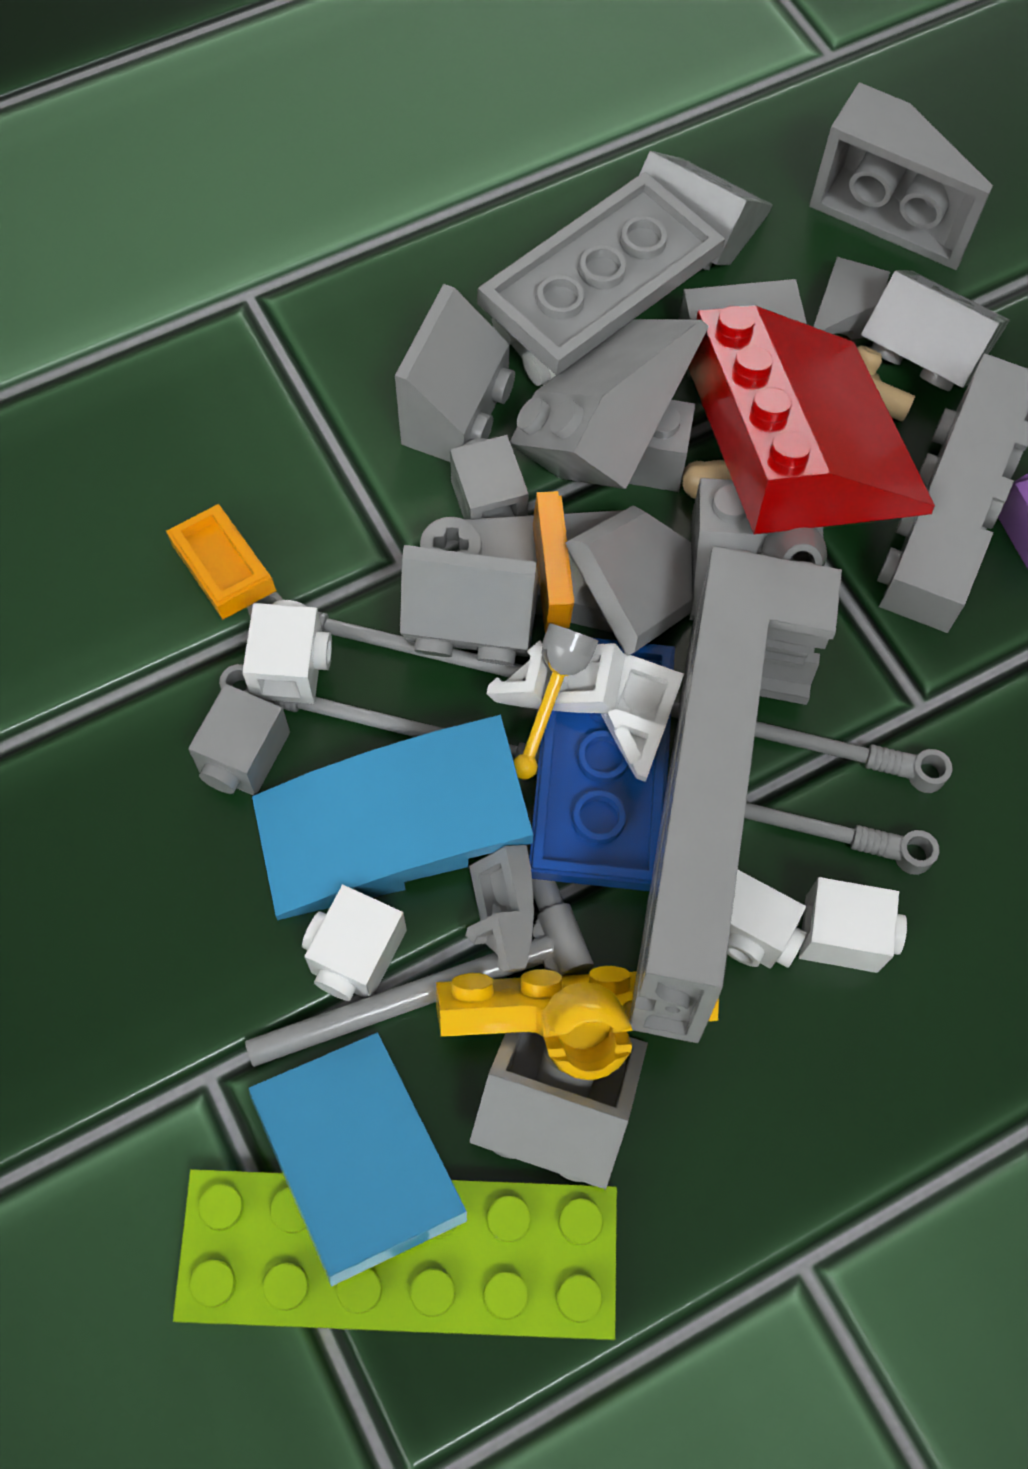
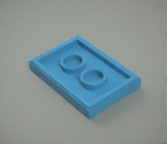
(356, 1158)

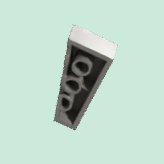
(969, 488)

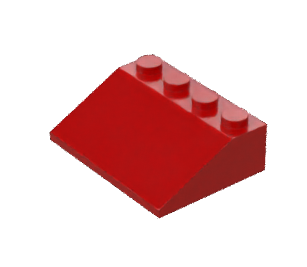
(801, 424)

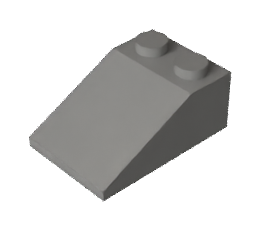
(899, 178)
(608, 404)

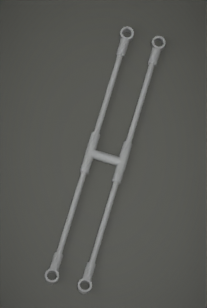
(875, 757)

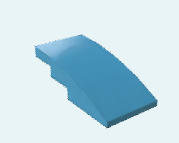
(391, 816)

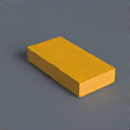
(553, 560)
(221, 561)

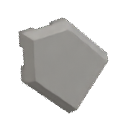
(636, 575)

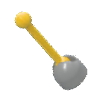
(565, 655)

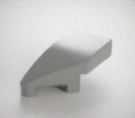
(850, 298)
(504, 905)

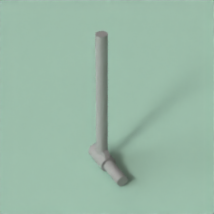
(555, 944)

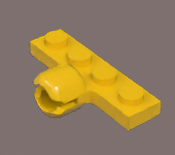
(577, 1015)

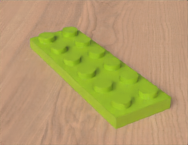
(519, 1266)

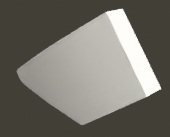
(585, 692)
(642, 711)

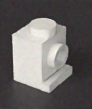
(763, 924)

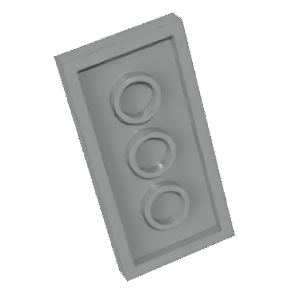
(600, 272)

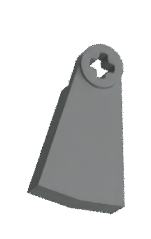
(515, 540)

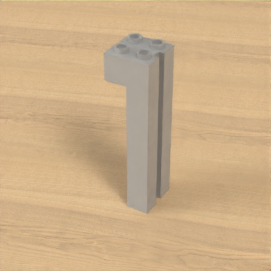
(746, 641)

